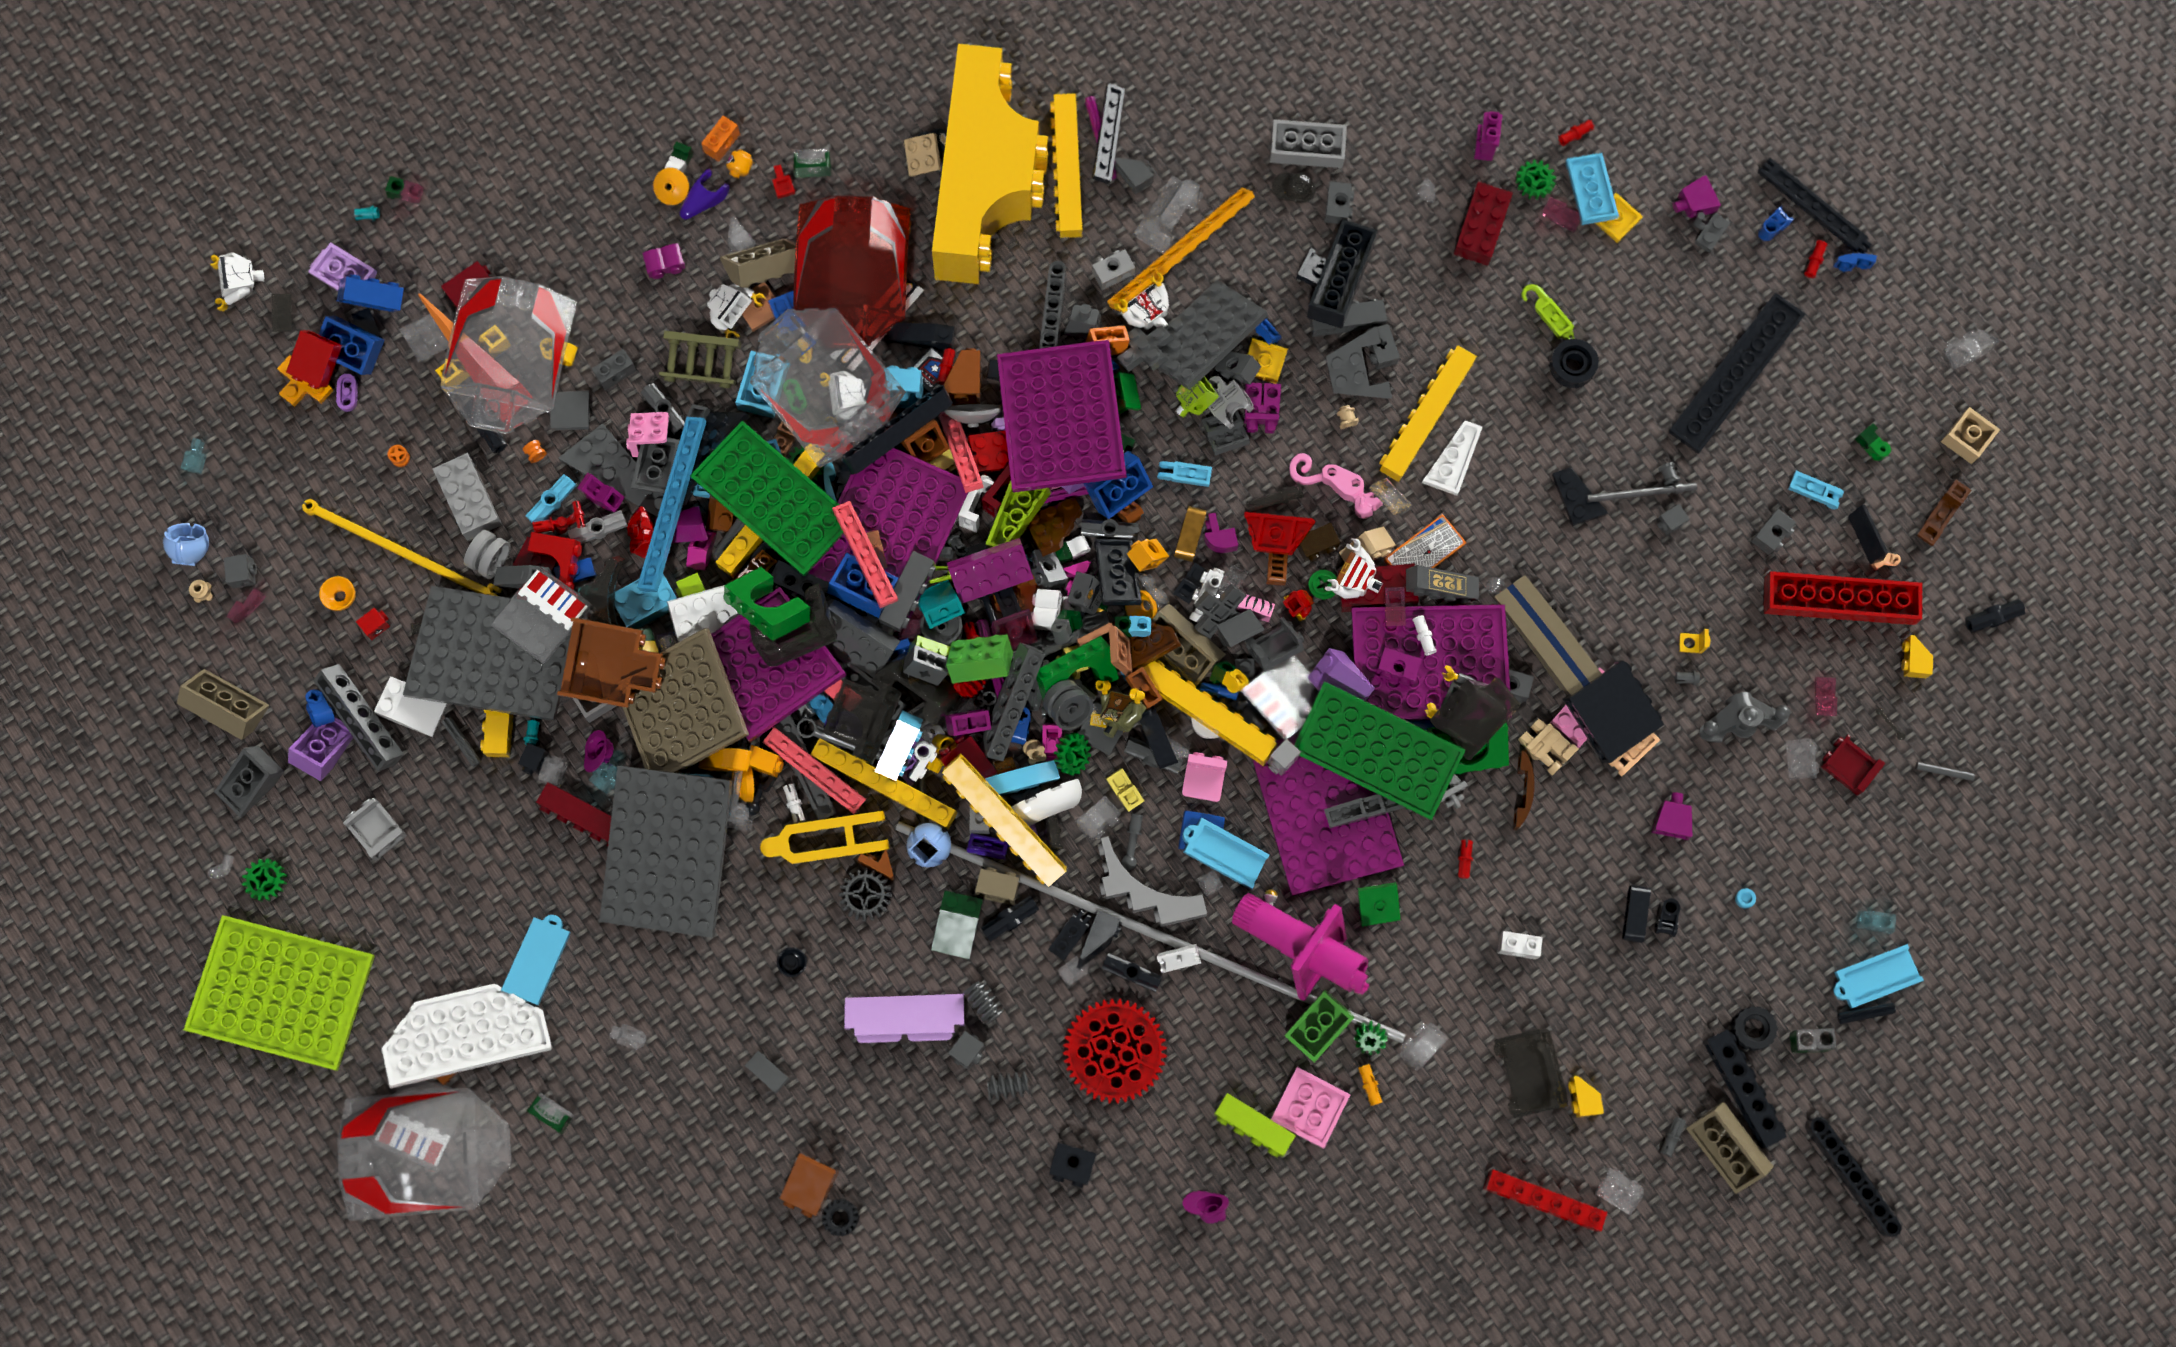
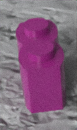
(663, 261)

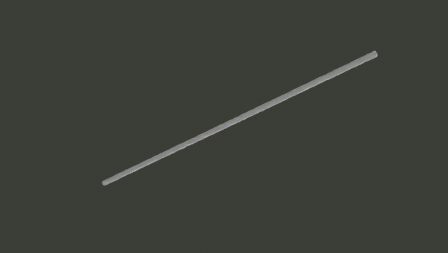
(1146, 930)

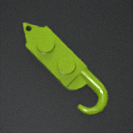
(1550, 313)

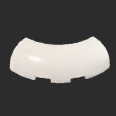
(1049, 802)

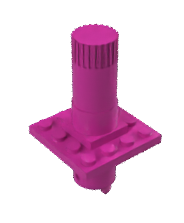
(1314, 951)

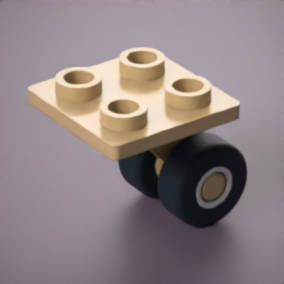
(923, 151)

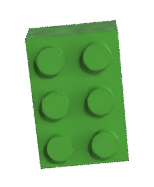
(979, 658)
(1319, 1026)

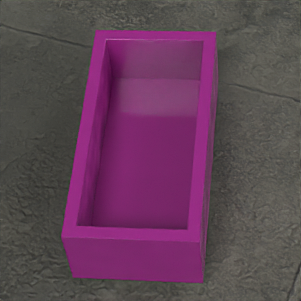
(990, 570)

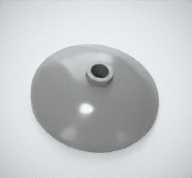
(973, 413)

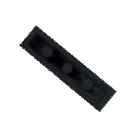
(922, 335)
(1156, 738)

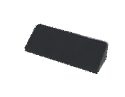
(1868, 534)

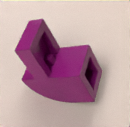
(600, 494)
(1219, 540)

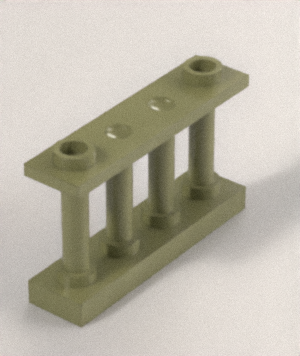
(692, 341)

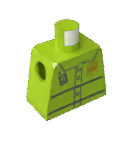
(1196, 399)

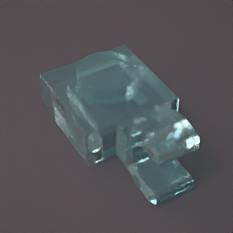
(194, 460)

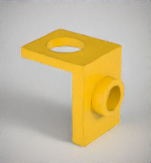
(1701, 641)

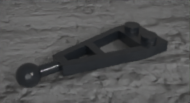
(754, 807)

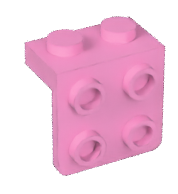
(646, 429)
(1204, 777)

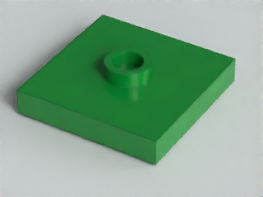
(1378, 904)

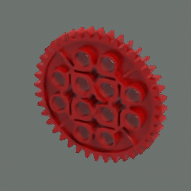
(1146, 1065)

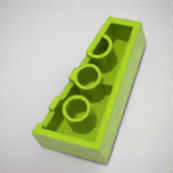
(1016, 514)

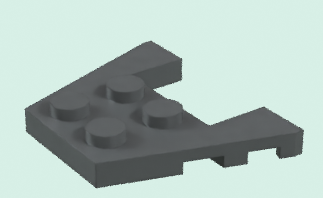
(1348, 368)

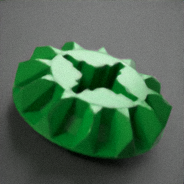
(1314, 583)

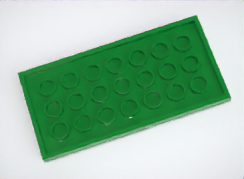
(771, 497)
(1378, 750)

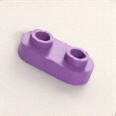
(346, 393)

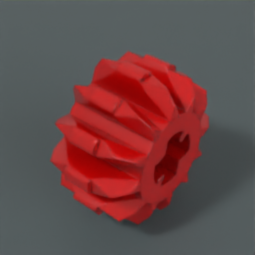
(969, 688)

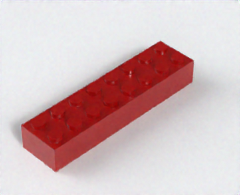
(1843, 598)

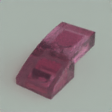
(1561, 215)
(241, 611)
(1825, 696)

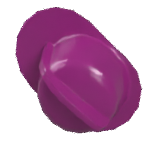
(597, 750)
(1207, 1205)

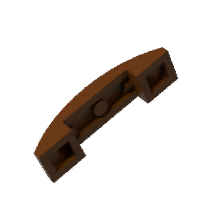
(1943, 512)
(1524, 767)

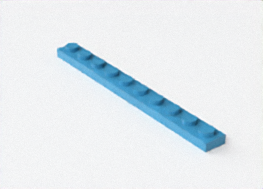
(671, 504)

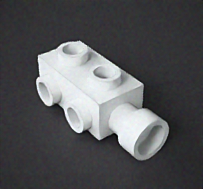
(1206, 579)

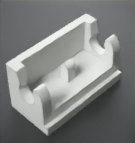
(1179, 958)

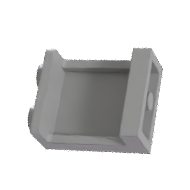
(374, 828)

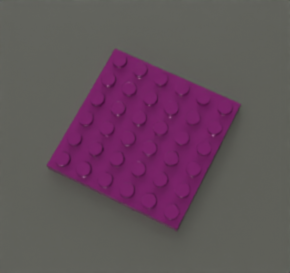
(769, 692)

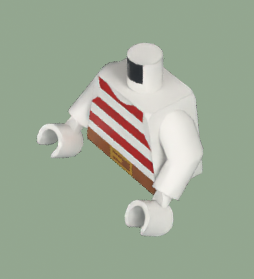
(1356, 574)

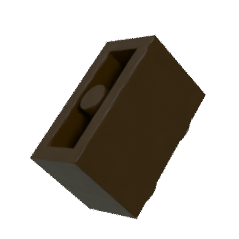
(1319, 542)

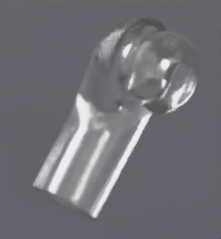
(222, 869)

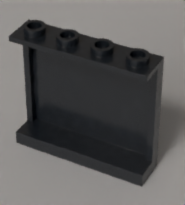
(1614, 712)

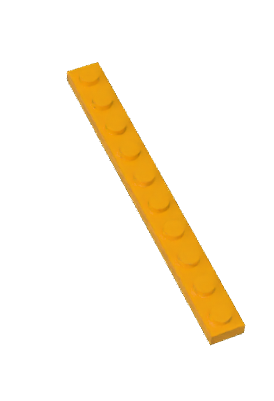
(1183, 246)

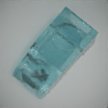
(1876, 921)

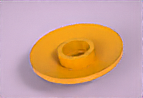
(679, 185)

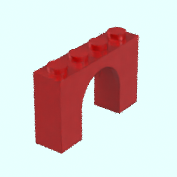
(562, 549)

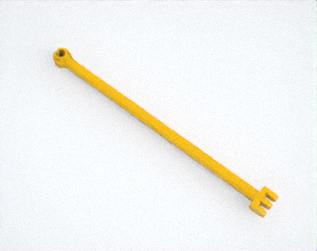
(397, 549)

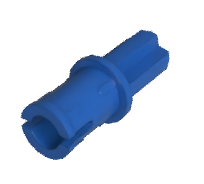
(1218, 690)

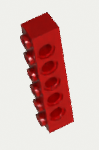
(1545, 1200)

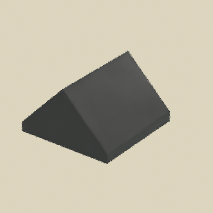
(1239, 628)

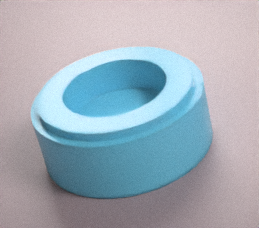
(1745, 898)

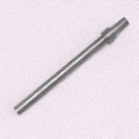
(1676, 488)

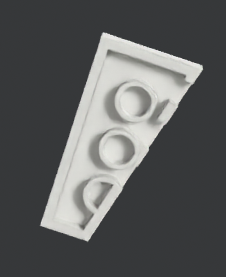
(1452, 465)

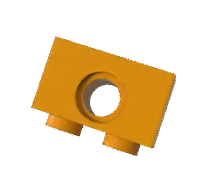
(1147, 554)

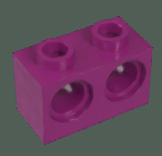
(968, 722)

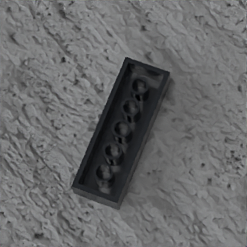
(1342, 274)

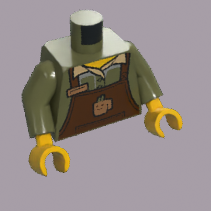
(1119, 710)

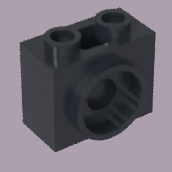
(1061, 1170)

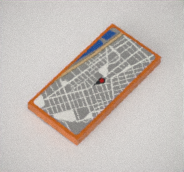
(1429, 545)

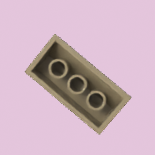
(760, 262)
(1196, 654)
(222, 704)
(1730, 1148)

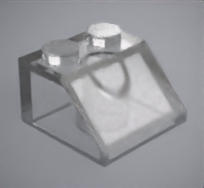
(1969, 348)

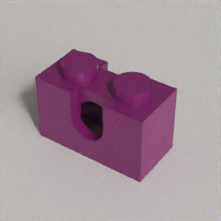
(1409, 664)

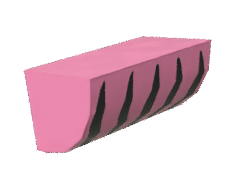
(1261, 608)

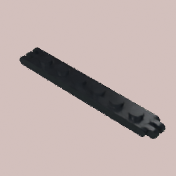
(1814, 206)

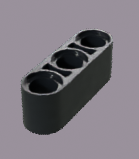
(1636, 913)

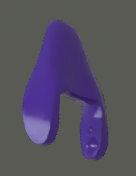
(702, 199)

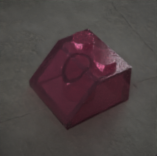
(1018, 627)

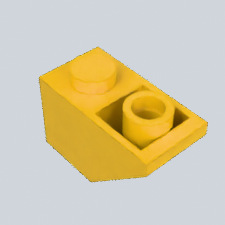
(1917, 659)
(1586, 1099)

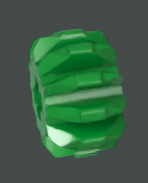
(1373, 1032)

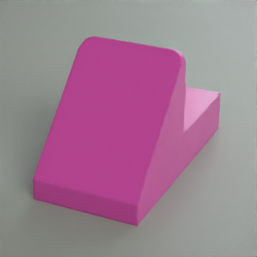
(1070, 572)
(1051, 737)

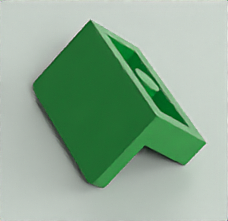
(1126, 392)

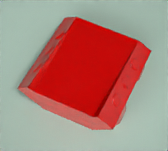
(640, 531)

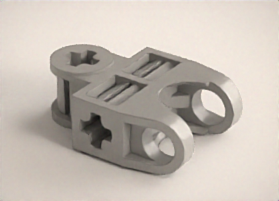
(1230, 399)

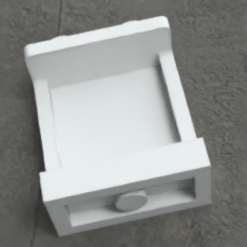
(966, 516)

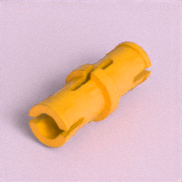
(1370, 1085)

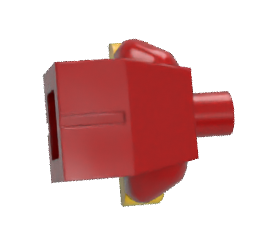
(1299, 604)

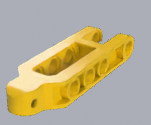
(780, 844)

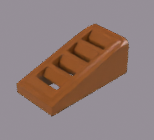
(1274, 580)

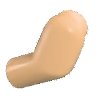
(1890, 560)

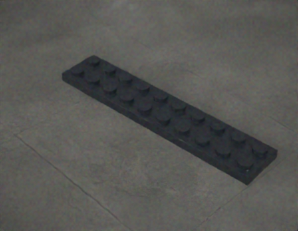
(1736, 373)

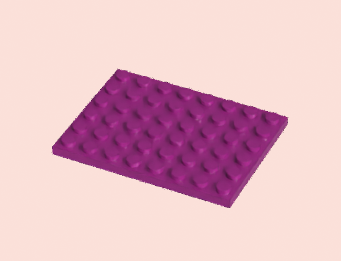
(1061, 416)
(907, 504)
(1465, 638)
(1307, 846)

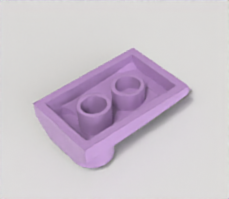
(336, 264)

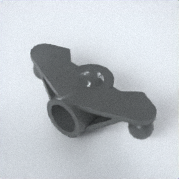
(1743, 717)

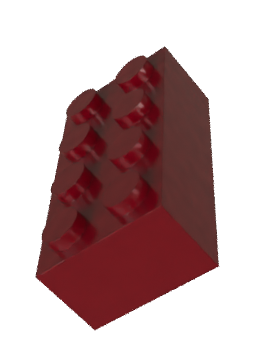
(1483, 223)
(1390, 577)

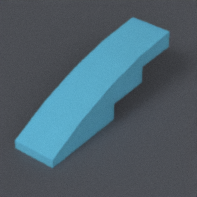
(1024, 778)

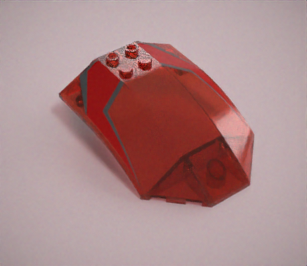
(853, 260)

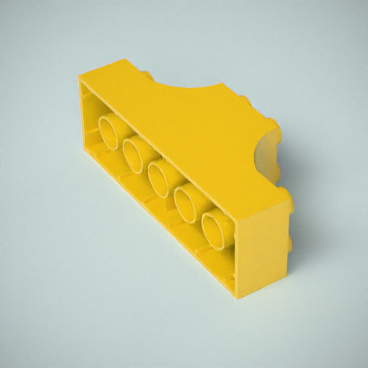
(989, 166)

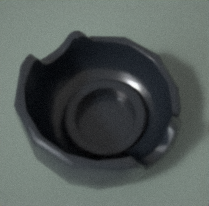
(791, 962)

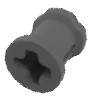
(1669, 474)

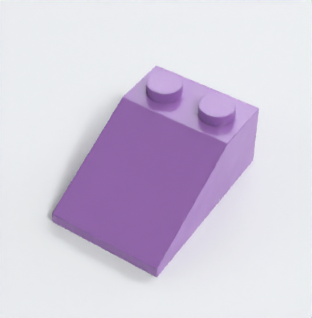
(1341, 672)
(320, 748)

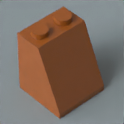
(965, 378)
(925, 443)
(808, 1185)

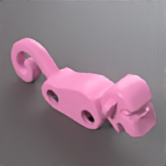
(1341, 483)

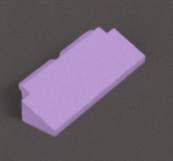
(893, 1016)

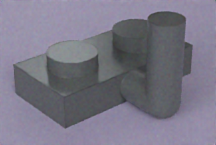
(1711, 232)

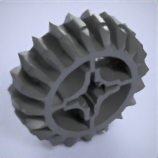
(874, 895)

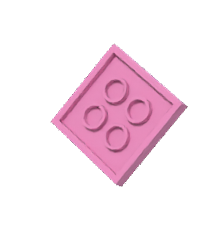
(1310, 1107)

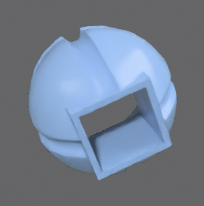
(185, 543)
(935, 835)

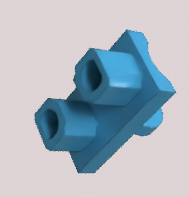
(821, 705)

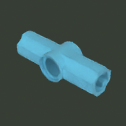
(559, 491)

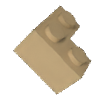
(1375, 543)

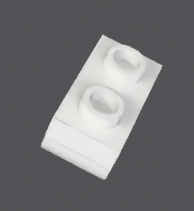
(919, 769)

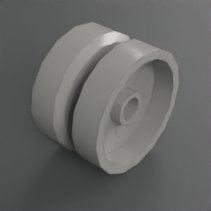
(486, 554)

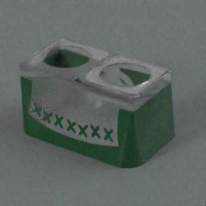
(812, 163)
(1796, 1044)
(550, 1113)

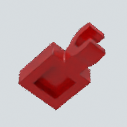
(782, 184)

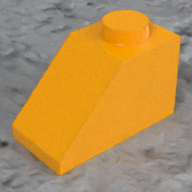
(765, 761)

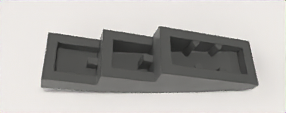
(1360, 810)

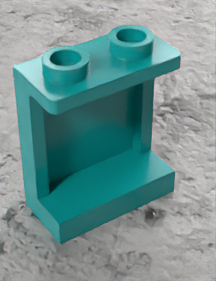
(940, 604)

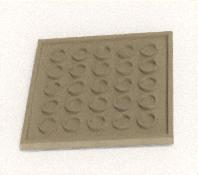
(690, 712)

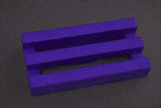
(987, 849)

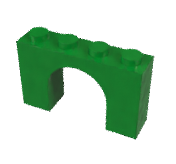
(769, 620)
(1092, 654)
(1492, 755)

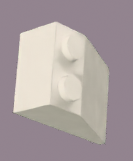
(407, 711)

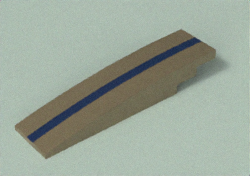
(1547, 636)

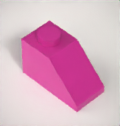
(700, 552)

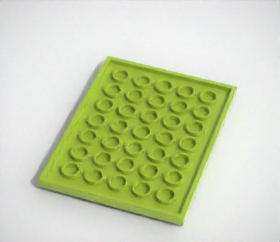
(279, 992)

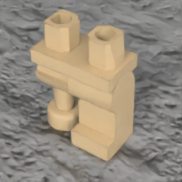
(1547, 741)

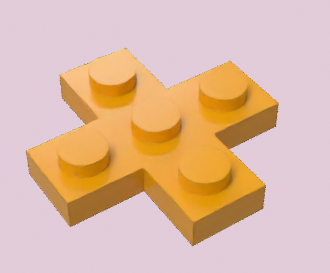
(296, 390)

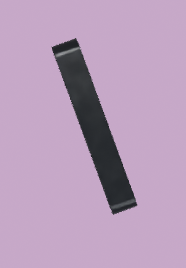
(897, 430)
(1862, 1181)

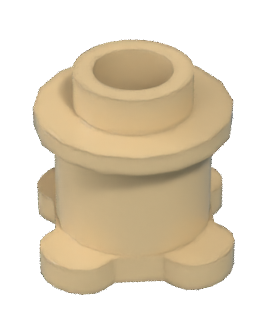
(1347, 417)
(203, 594)
(1035, 751)

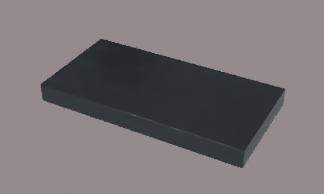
(1117, 572)

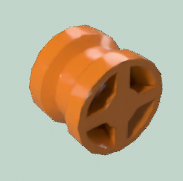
(534, 451)
(395, 453)

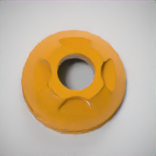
(331, 588)
(1139, 610)
(747, 786)

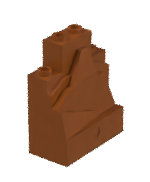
(608, 664)

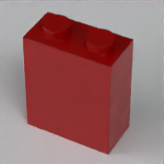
(313, 359)

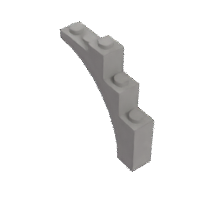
(1141, 898)

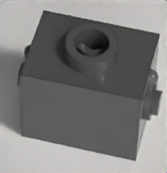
(240, 571)
(967, 1050)

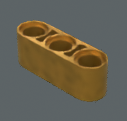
(1190, 533)

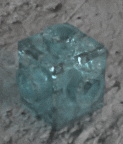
(598, 778)

